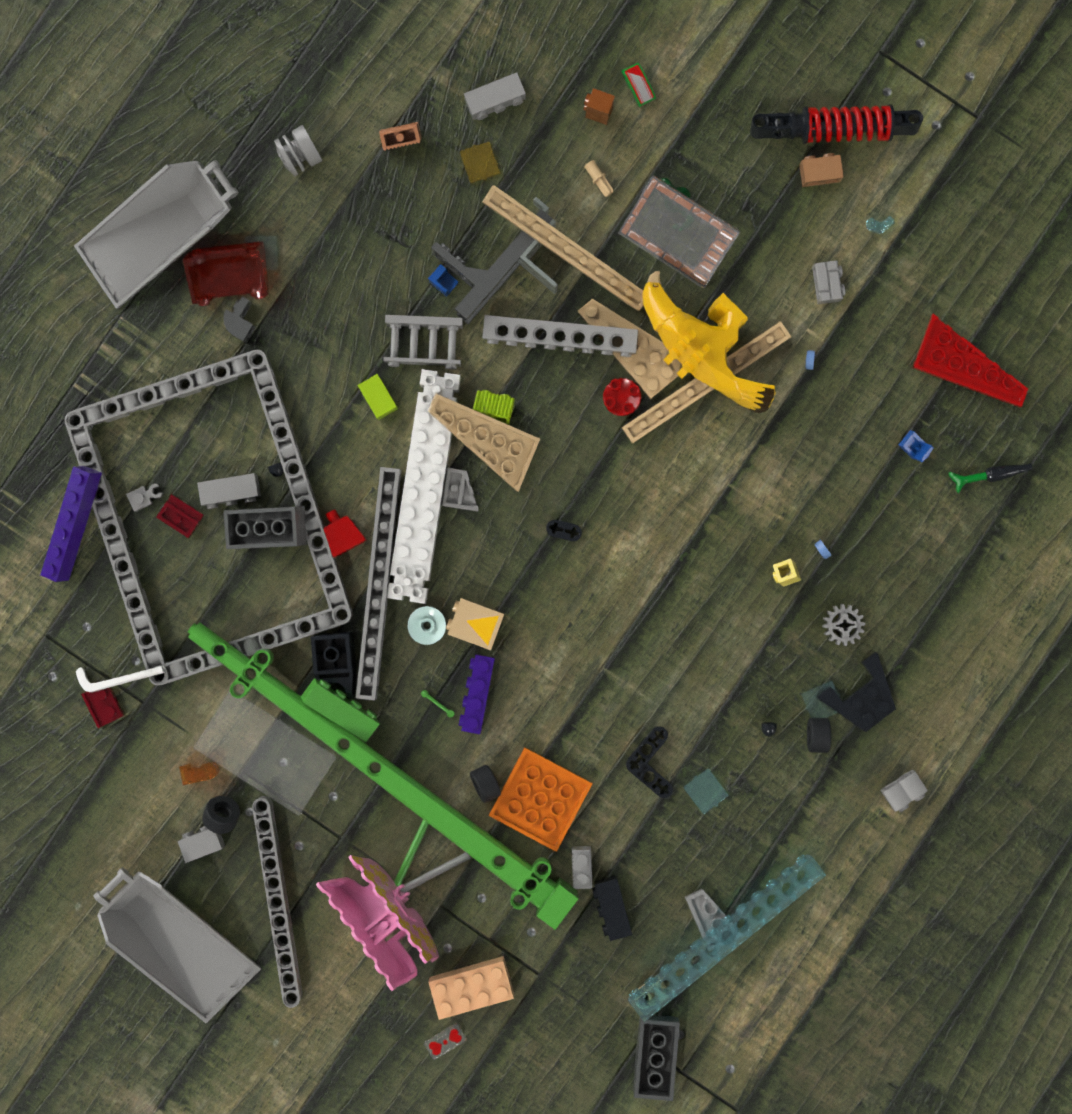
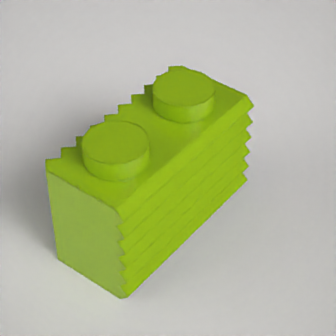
(495, 406)

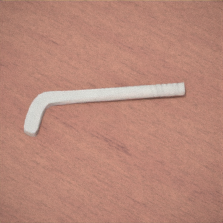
(87, 686)

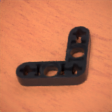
(644, 767)

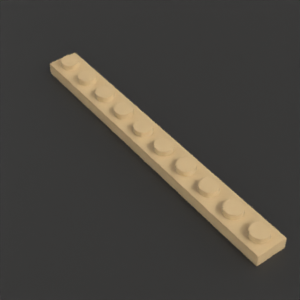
(564, 247)
(696, 389)

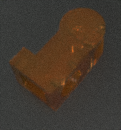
(193, 775)

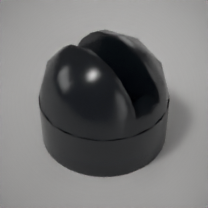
(276, 469)
(769, 728)

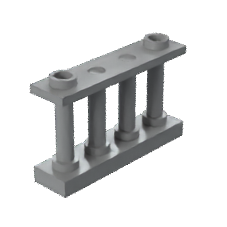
(433, 324)

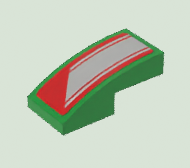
(639, 84)

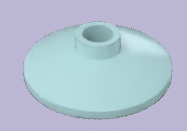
(416, 625)

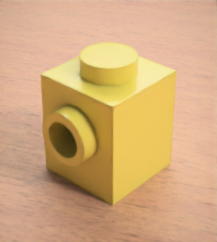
(786, 572)

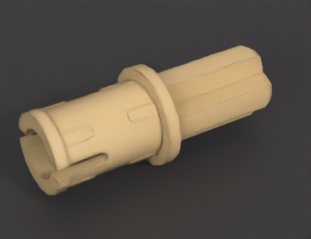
(599, 178)

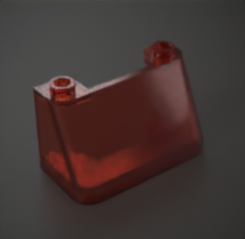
(226, 272)

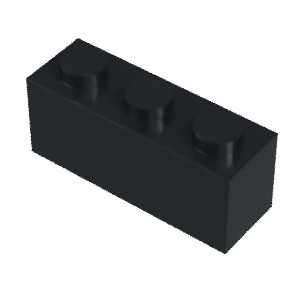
(611, 908)

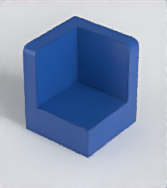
(443, 280)

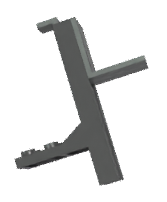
(487, 282)

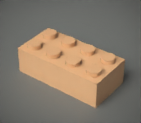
(471, 987)

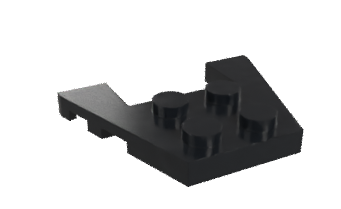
(868, 703)

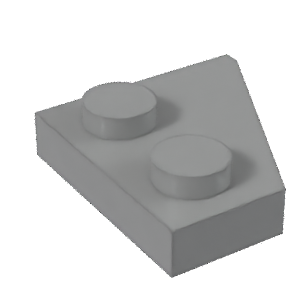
(458, 491)

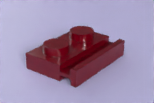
(180, 516)
(103, 706)

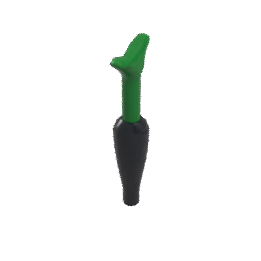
(991, 474)

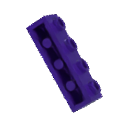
(478, 693)

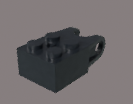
(335, 669)

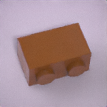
(599, 106)

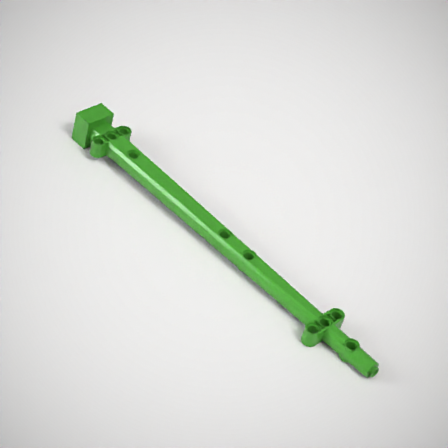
(551, 898)

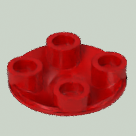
(622, 397)

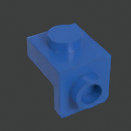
(915, 446)

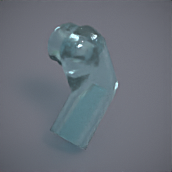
(879, 227)

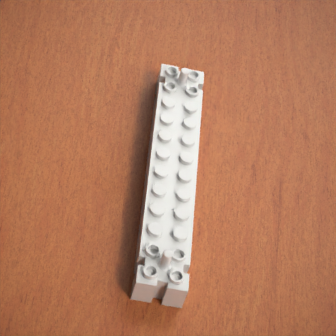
(422, 492)

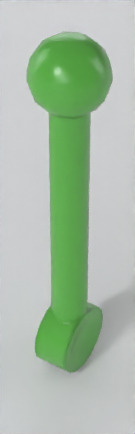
(450, 713)

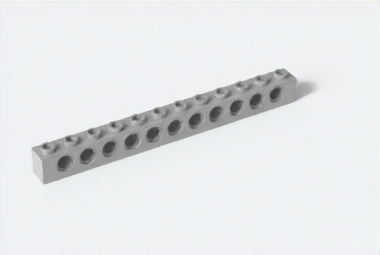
(378, 583)

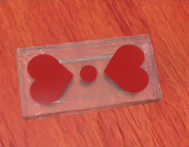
(445, 1041)

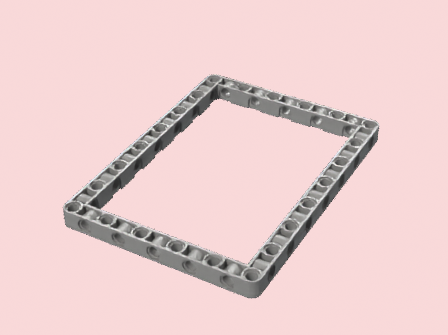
(117, 545)

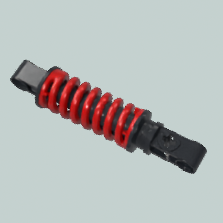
(837, 123)

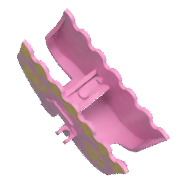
(376, 913)

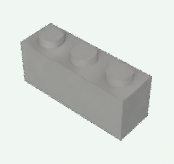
(495, 96)
(229, 490)

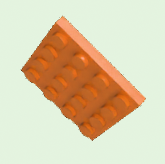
(540, 799)

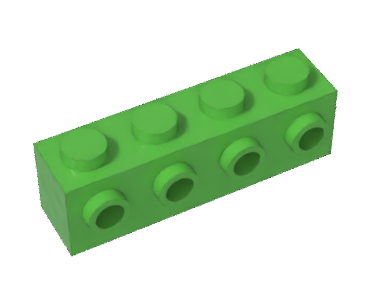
(339, 709)

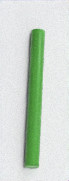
(411, 853)

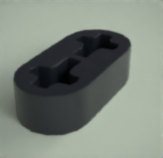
(562, 535)

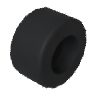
(818, 735)
(485, 783)
(223, 805)

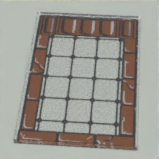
(678, 232)

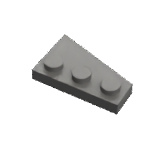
(705, 914)

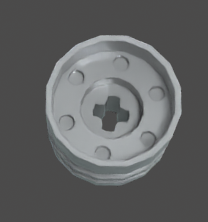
(297, 151)

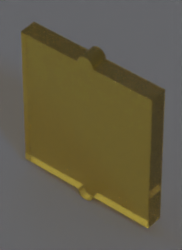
(479, 162)

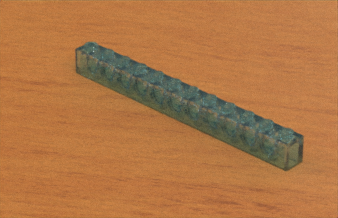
(812, 875)

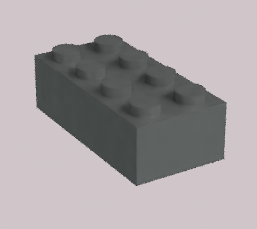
(265, 527)
(656, 1058)

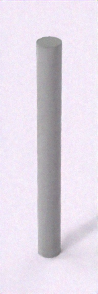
(435, 872)

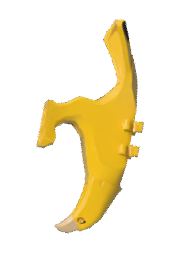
(704, 347)

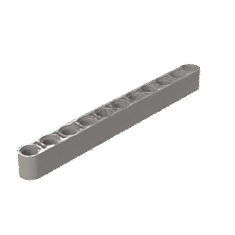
(277, 910)

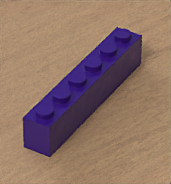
(71, 523)

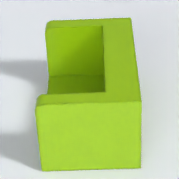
(377, 397)

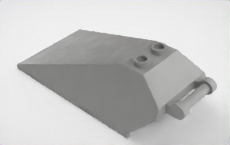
(155, 227)
(172, 944)

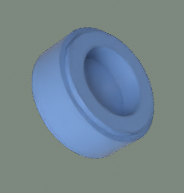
(810, 359)
(822, 549)

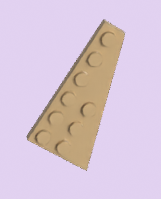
(647, 364)
(494, 442)

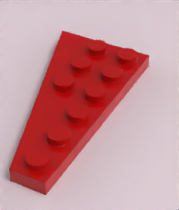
(960, 362)

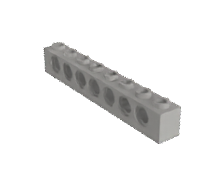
(494, 323)

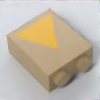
(474, 623)

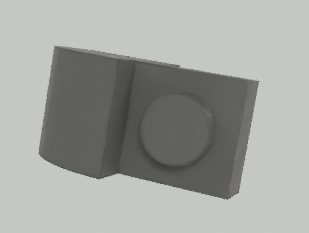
(235, 321)

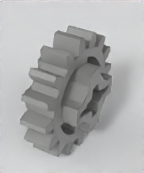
(843, 632)

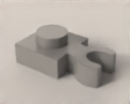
(142, 497)

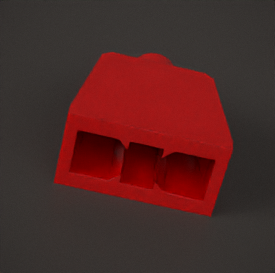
(342, 534)

